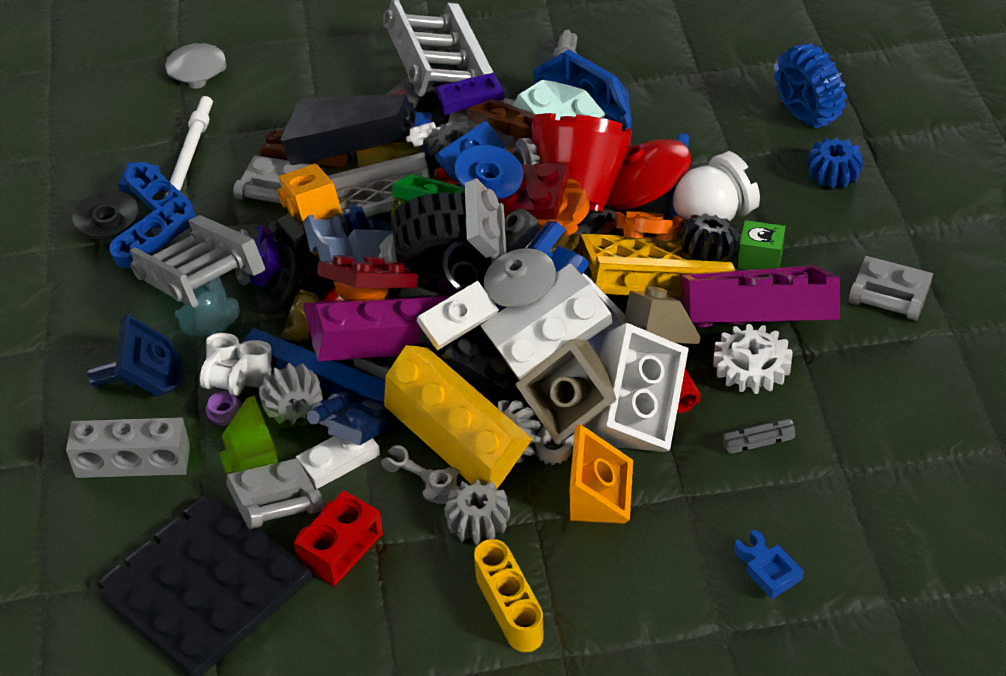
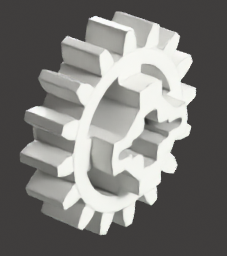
(752, 358)

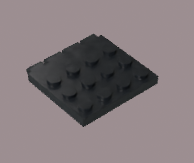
(202, 585)

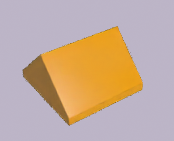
(599, 480)

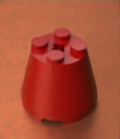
(589, 146)

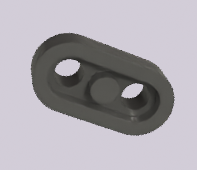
(519, 230)

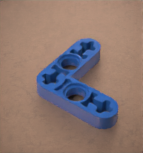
(162, 210)

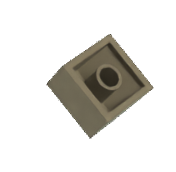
(568, 389)

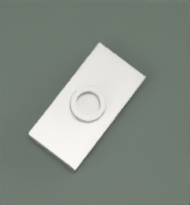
(457, 315)

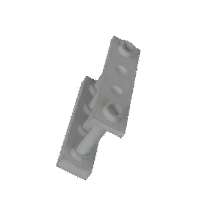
(455, 35)
(197, 260)

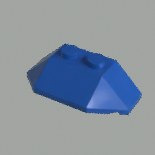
(600, 84)

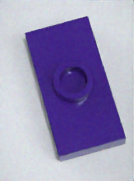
(468, 93)

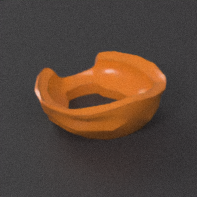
(352, 293)

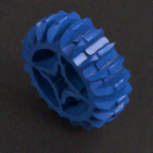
(810, 85)

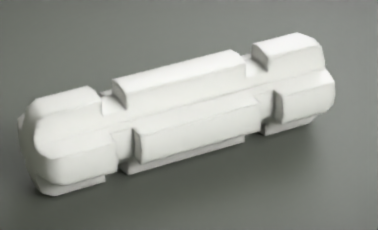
(421, 134)

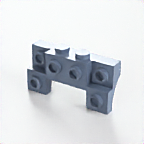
(330, 239)

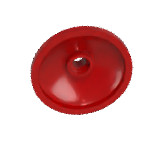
(649, 172)

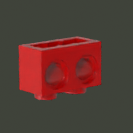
(345, 533)

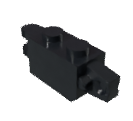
(479, 368)

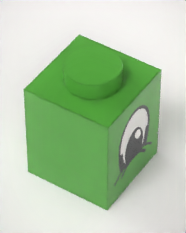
(760, 245)

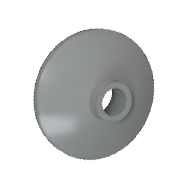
(520, 277)

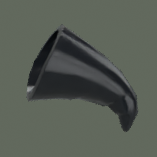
(456, 270)

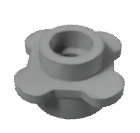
(438, 492)

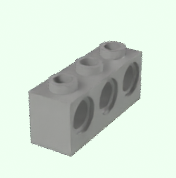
(128, 447)

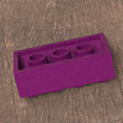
(366, 326)

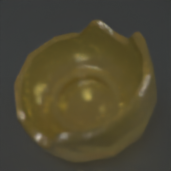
(296, 326)

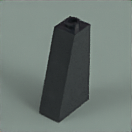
(345, 125)

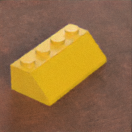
(452, 417)

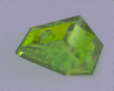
(247, 440)

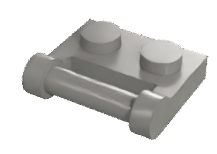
(262, 179)
(891, 287)
(273, 492)

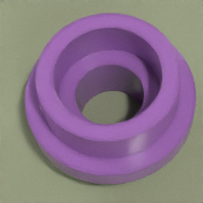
(222, 408)

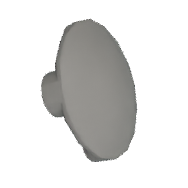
(195, 64)

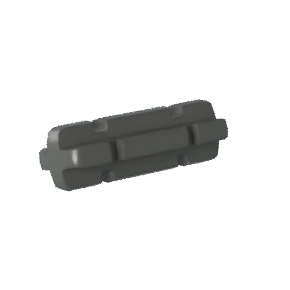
(759, 435)

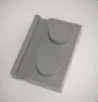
(484, 220)

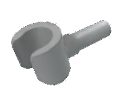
(403, 461)

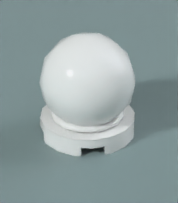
(716, 189)

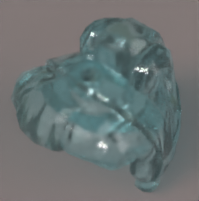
(212, 314)

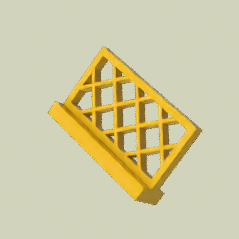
(636, 269)

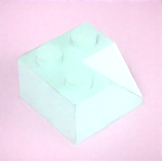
(557, 99)

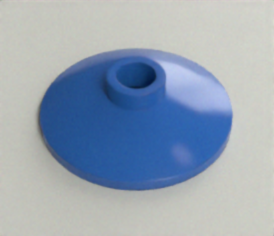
(492, 167)

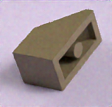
(660, 315)

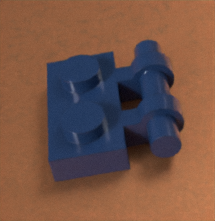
(351, 420)

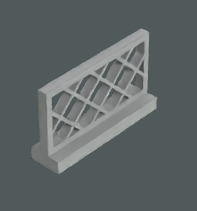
(372, 185)

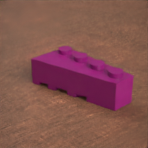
(761, 295)

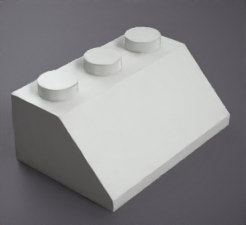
(536, 331)
(647, 387)

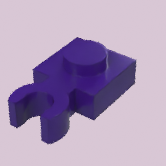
(269, 254)

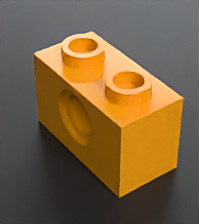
(308, 193)

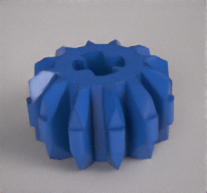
(834, 162)

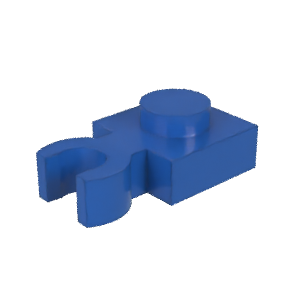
(769, 568)

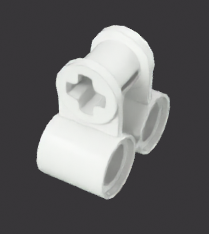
(235, 364)

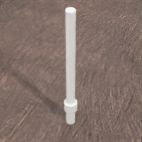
(197, 124)

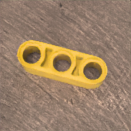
(512, 610)

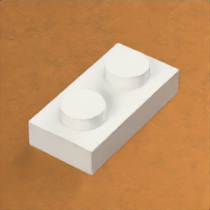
(335, 458)

